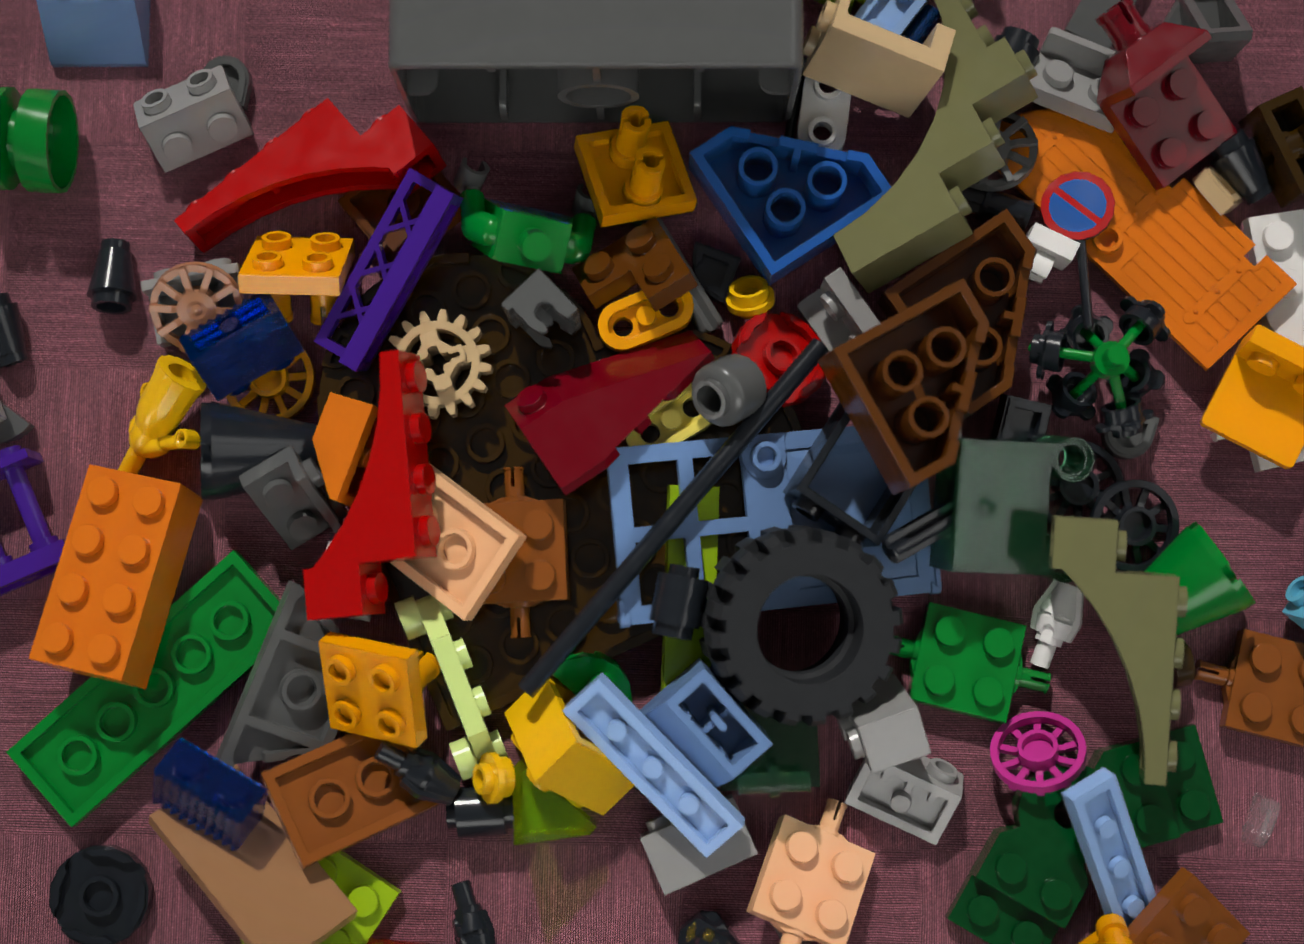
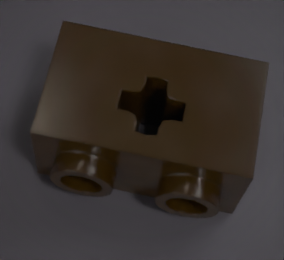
(1280, 140)

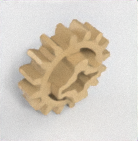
(461, 359)

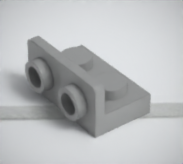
(1071, 76)
(837, 311)
(910, 796)

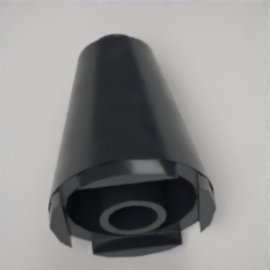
(241, 439)

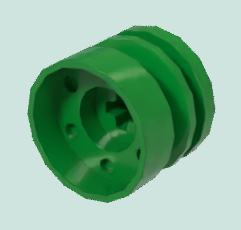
(38, 140)

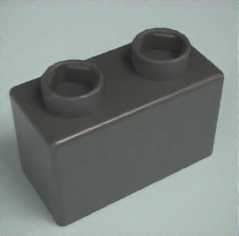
(596, 59)

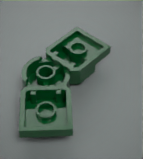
(1035, 870)

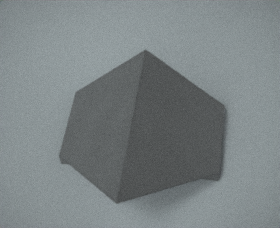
(1221, 19)

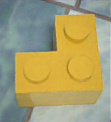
(561, 754)

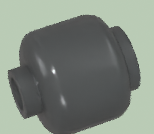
(728, 390)

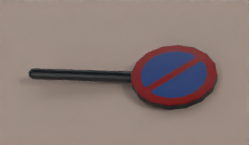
(1080, 209)

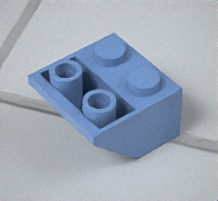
(707, 724)

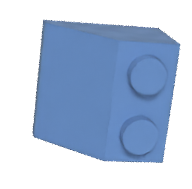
(96, 32)

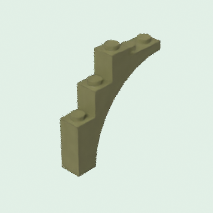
(926, 203)

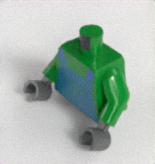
(523, 233)

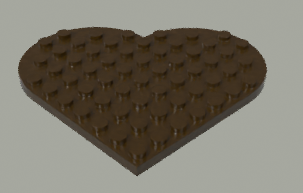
(487, 439)

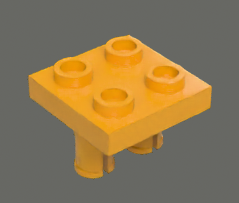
(634, 170)
(298, 266)
(376, 688)

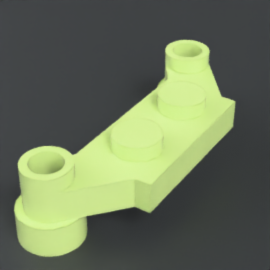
(429, 617)

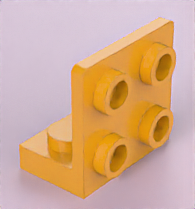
(1262, 398)

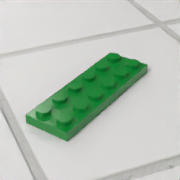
(115, 729)

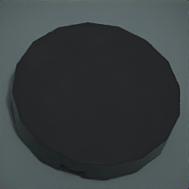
(101, 895)

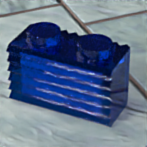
(241, 345)
(208, 793)

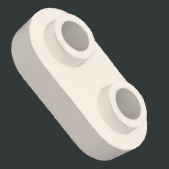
(823, 110)

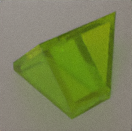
(544, 815)

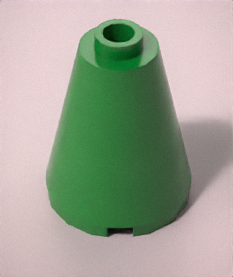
(1206, 574)

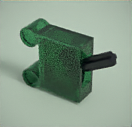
(994, 507)

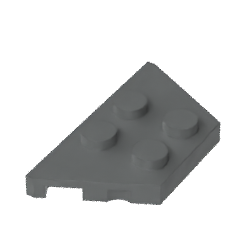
(285, 695)

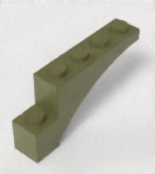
(1142, 622)

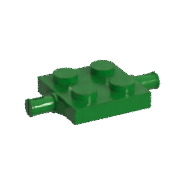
(968, 663)

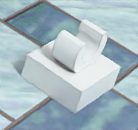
(1051, 250)

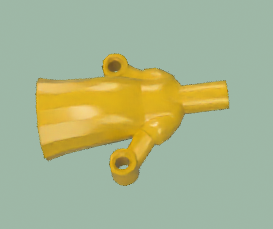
(160, 411)

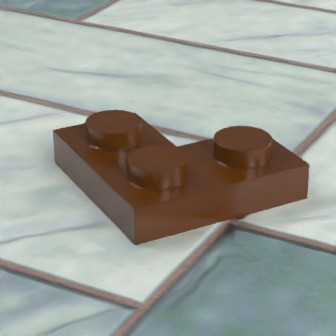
(640, 258)

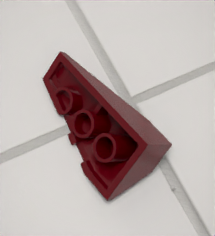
(588, 411)

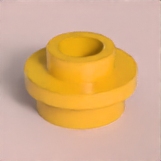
(750, 296)
(494, 777)

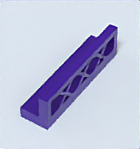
(398, 276)

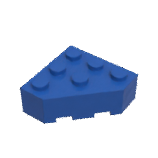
(784, 194)

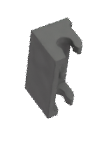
(536, 307)

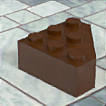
(997, 270)
(912, 383)

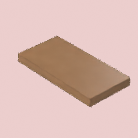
(259, 884)

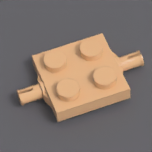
(811, 879)

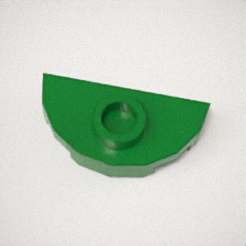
(584, 667)

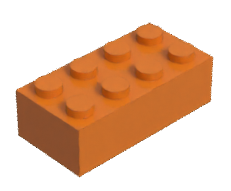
(116, 576)

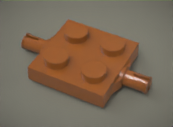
(541, 564)
(1261, 687)

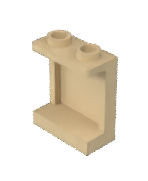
(874, 60)

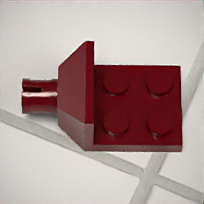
(1158, 94)

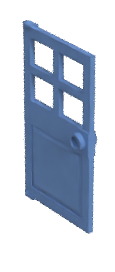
(767, 465)

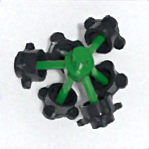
(1128, 374)

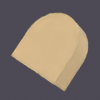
(1217, 190)

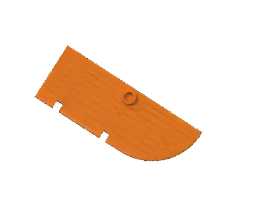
(1161, 241)

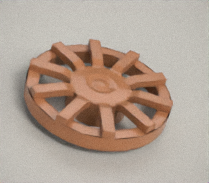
(195, 303)

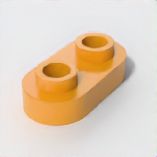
(646, 323)

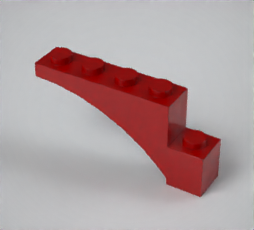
(308, 161)
(392, 507)

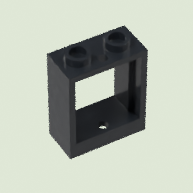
(815, 506)

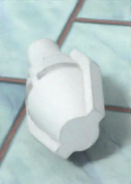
(1056, 619)

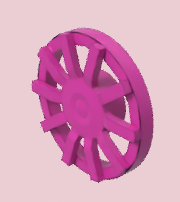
(1038, 752)

